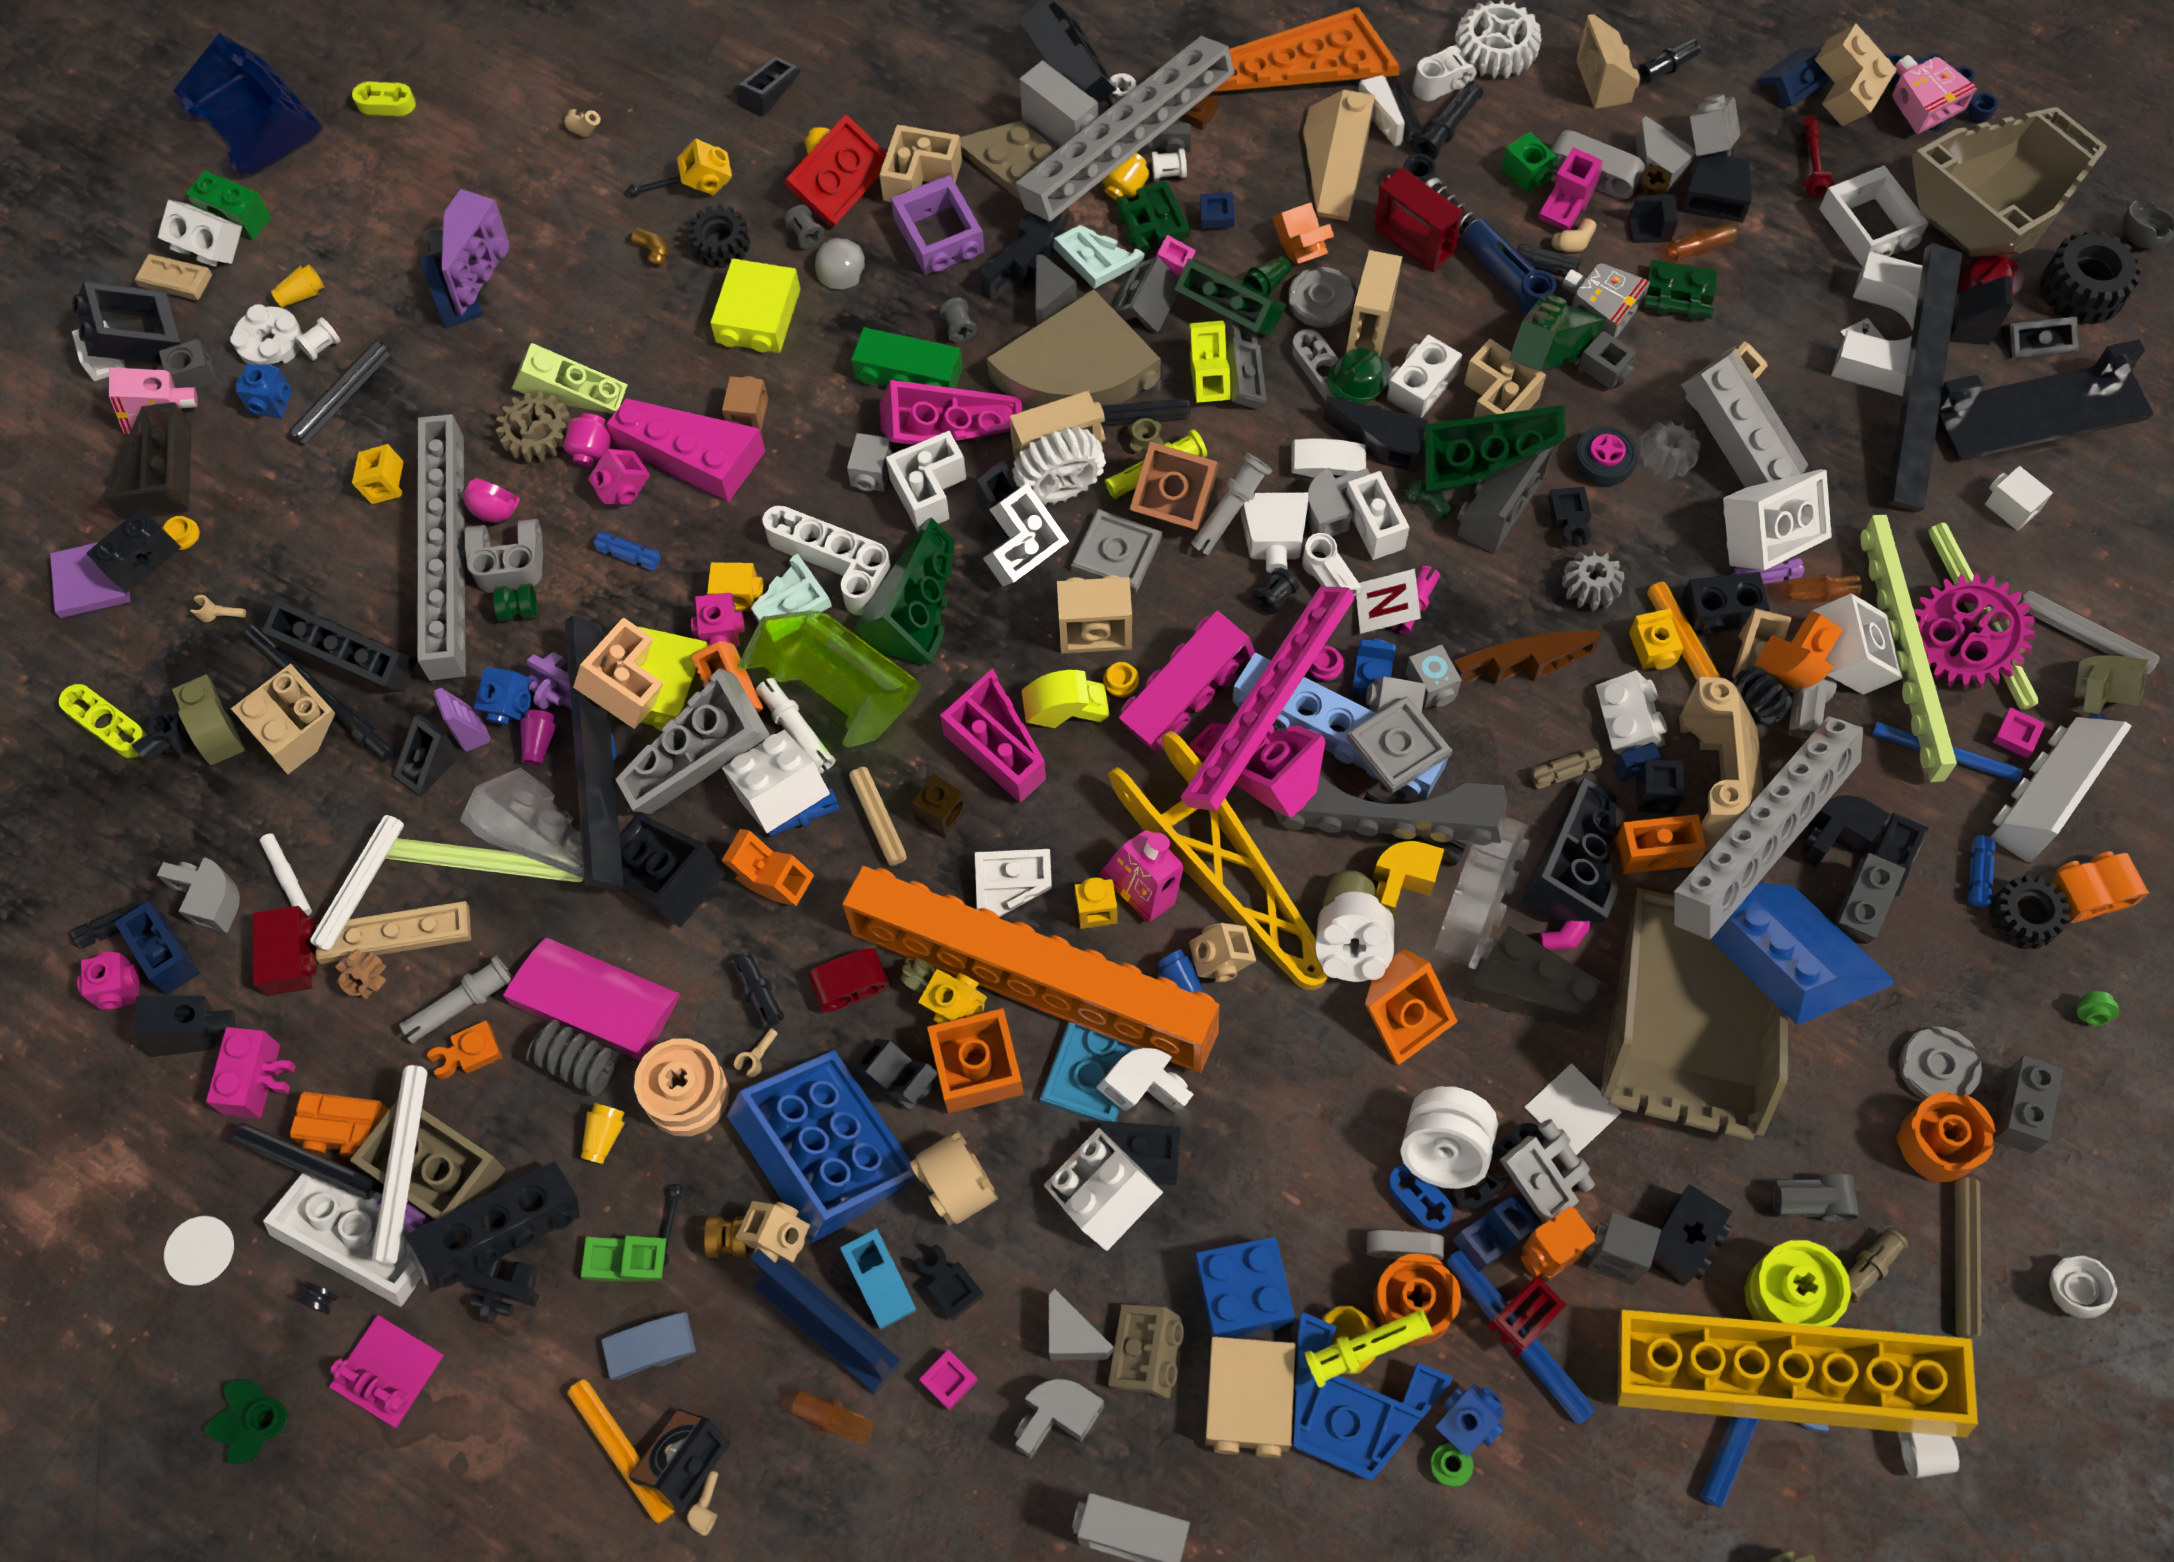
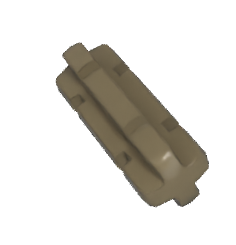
(1566, 768)

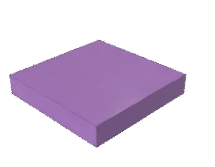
(81, 584)

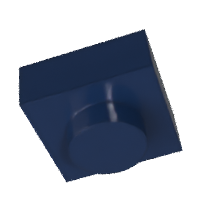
(1217, 210)
(1632, 760)

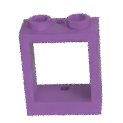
(926, 202)

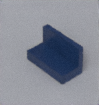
(1796, 76)
(443, 297)

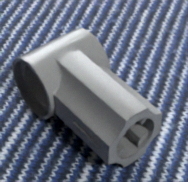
(1809, 707)

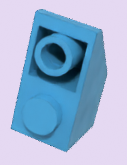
(878, 1279)

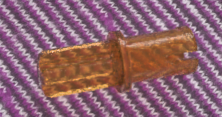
(1823, 587)
(832, 1417)

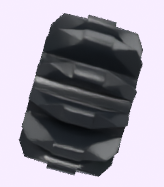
(1762, 695)

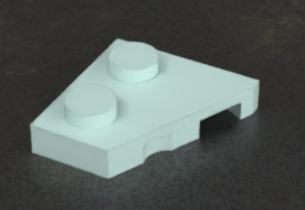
(1095, 255)
(792, 593)

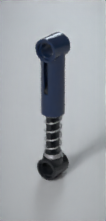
(1489, 246)

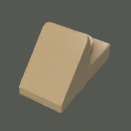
(1756, 634)

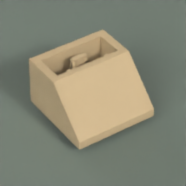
(286, 718)

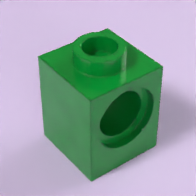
(1528, 162)

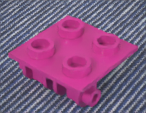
(385, 1371)

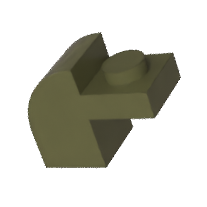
(2110, 680)
(207, 721)

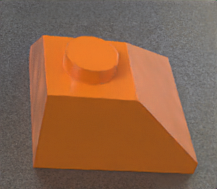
(1408, 1006)

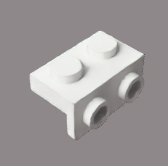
(1631, 711)

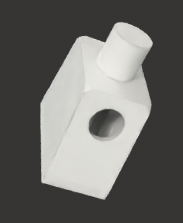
(1275, 527)

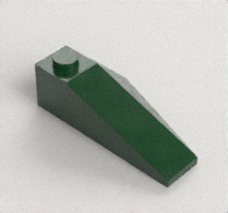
(1481, 446)
(909, 603)

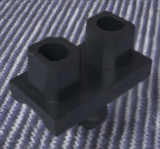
(517, 1288)

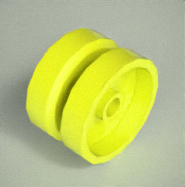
(1800, 1266)

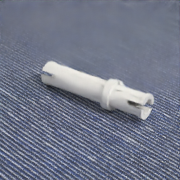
(786, 713)

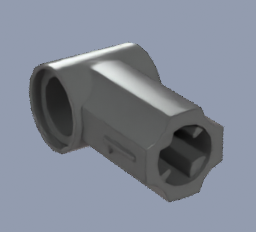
(1826, 1197)

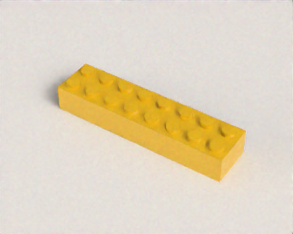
(1797, 1373)

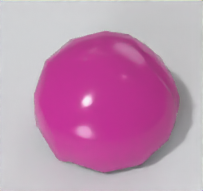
(489, 501)

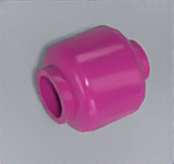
(587, 439)

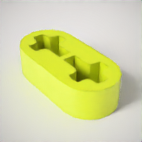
(384, 98)

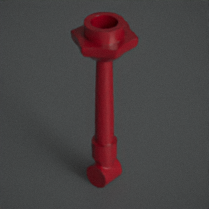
(1818, 181)

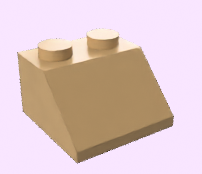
(1606, 65)

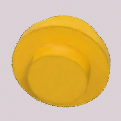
(183, 531)
(1121, 679)

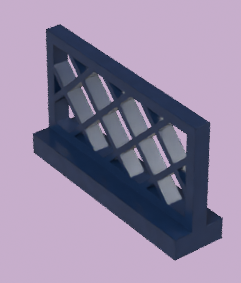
(824, 1322)

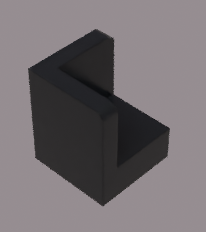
(1653, 219)

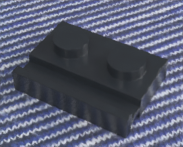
(1149, 1146)

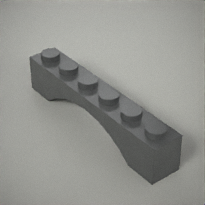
(1466, 813)

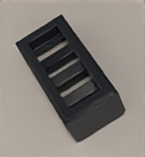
(764, 87)

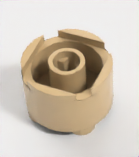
(955, 1177)

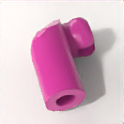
(1567, 938)

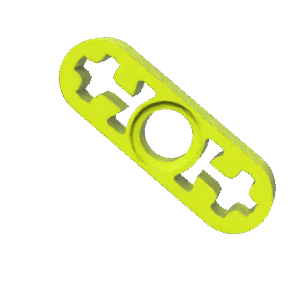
(99, 707)

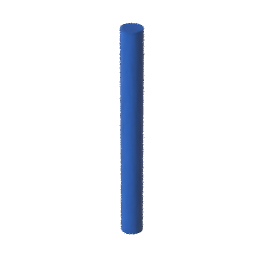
(1962, 756)

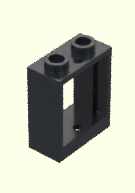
(124, 343)

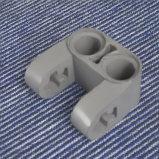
(505, 559)

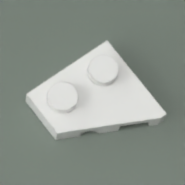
(1011, 878)

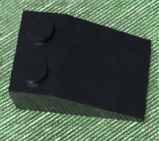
(667, 869)

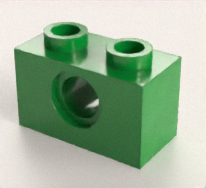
(230, 202)

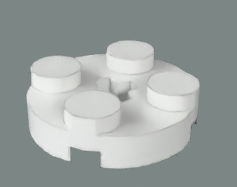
(260, 322)

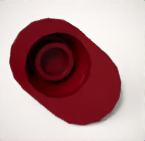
(1988, 269)

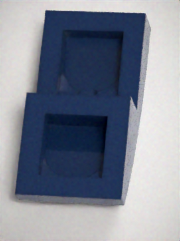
(1497, 1232)

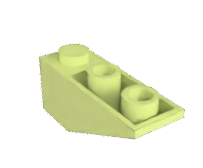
(568, 381)

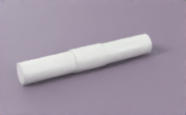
(284, 873)

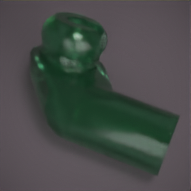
(1435, 500)

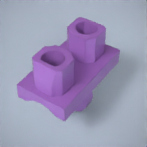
(550, 681)

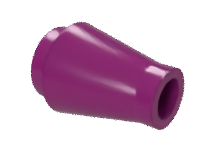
(536, 733)

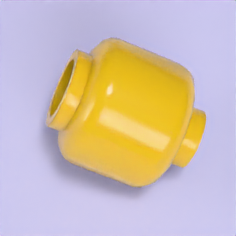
(1127, 178)

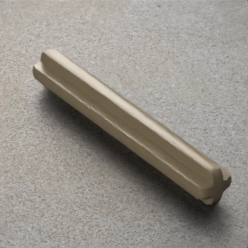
(1968, 1258)

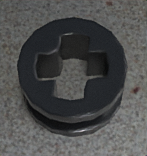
(317, 1298)

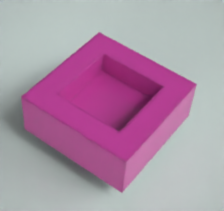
(1175, 254)
(2018, 732)
(948, 1379)

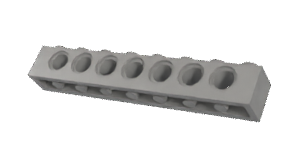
(1125, 128)
(441, 548)
(1767, 828)

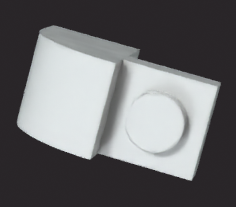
(1144, 1072)

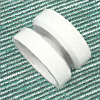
(1449, 1137)

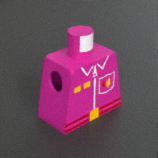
(1146, 874)

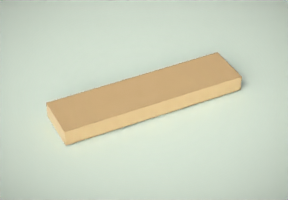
(401, 931)

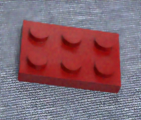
(837, 171)

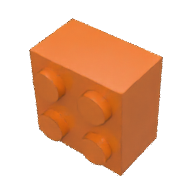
(975, 1060)

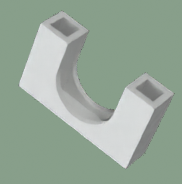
(1871, 359)

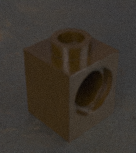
(939, 805)

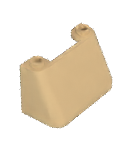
(1725, 724)

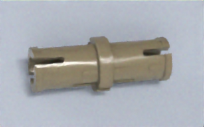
(1874, 1263)

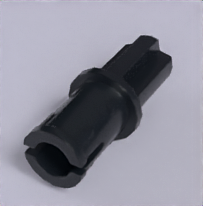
(1669, 60)

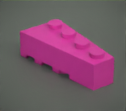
(688, 445)
(1187, 680)

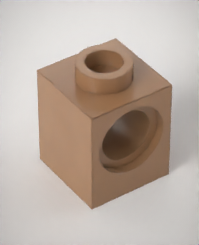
(745, 401)

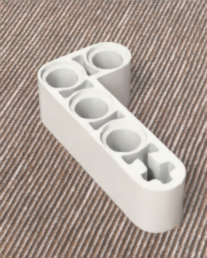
(789, 531)

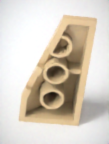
(1335, 147)

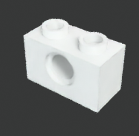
(1377, 515)

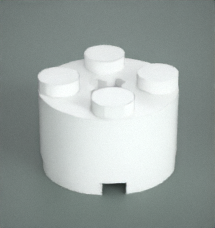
(1355, 937)

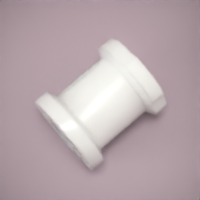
(1168, 165)
(317, 339)

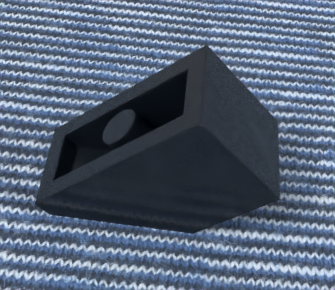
(1981, 311)

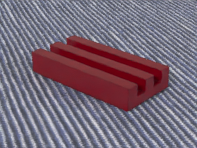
(1509, 1333)

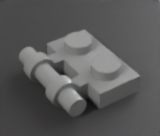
(1539, 1178)

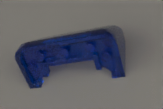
(246, 105)

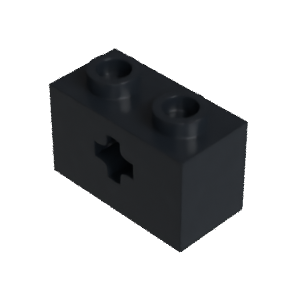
(133, 550)
(1702, 1217)

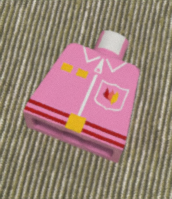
(1930, 92)
(144, 387)

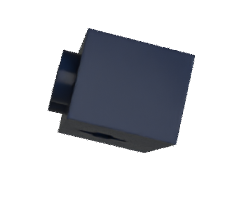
(157, 947)

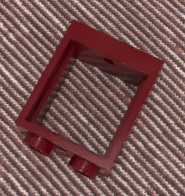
(1426, 245)

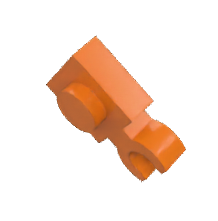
(471, 1050)

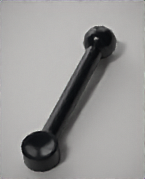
(634, 190)
(675, 1192)

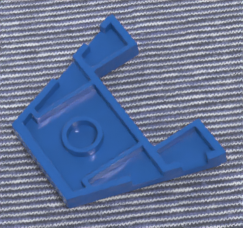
(1351, 1422)

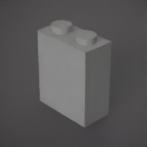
(1054, 105)

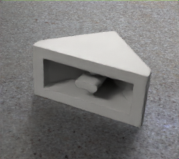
(1072, 1335)

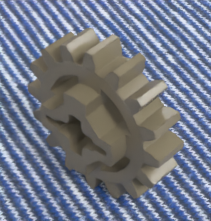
(534, 426)

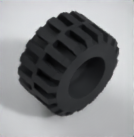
(2096, 256)

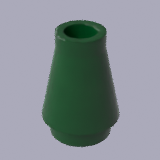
(1268, 275)

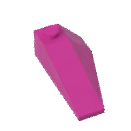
(922, 411)
(1282, 769)

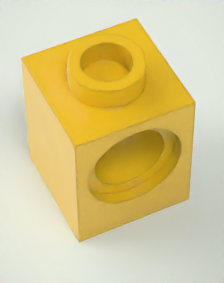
(739, 580)

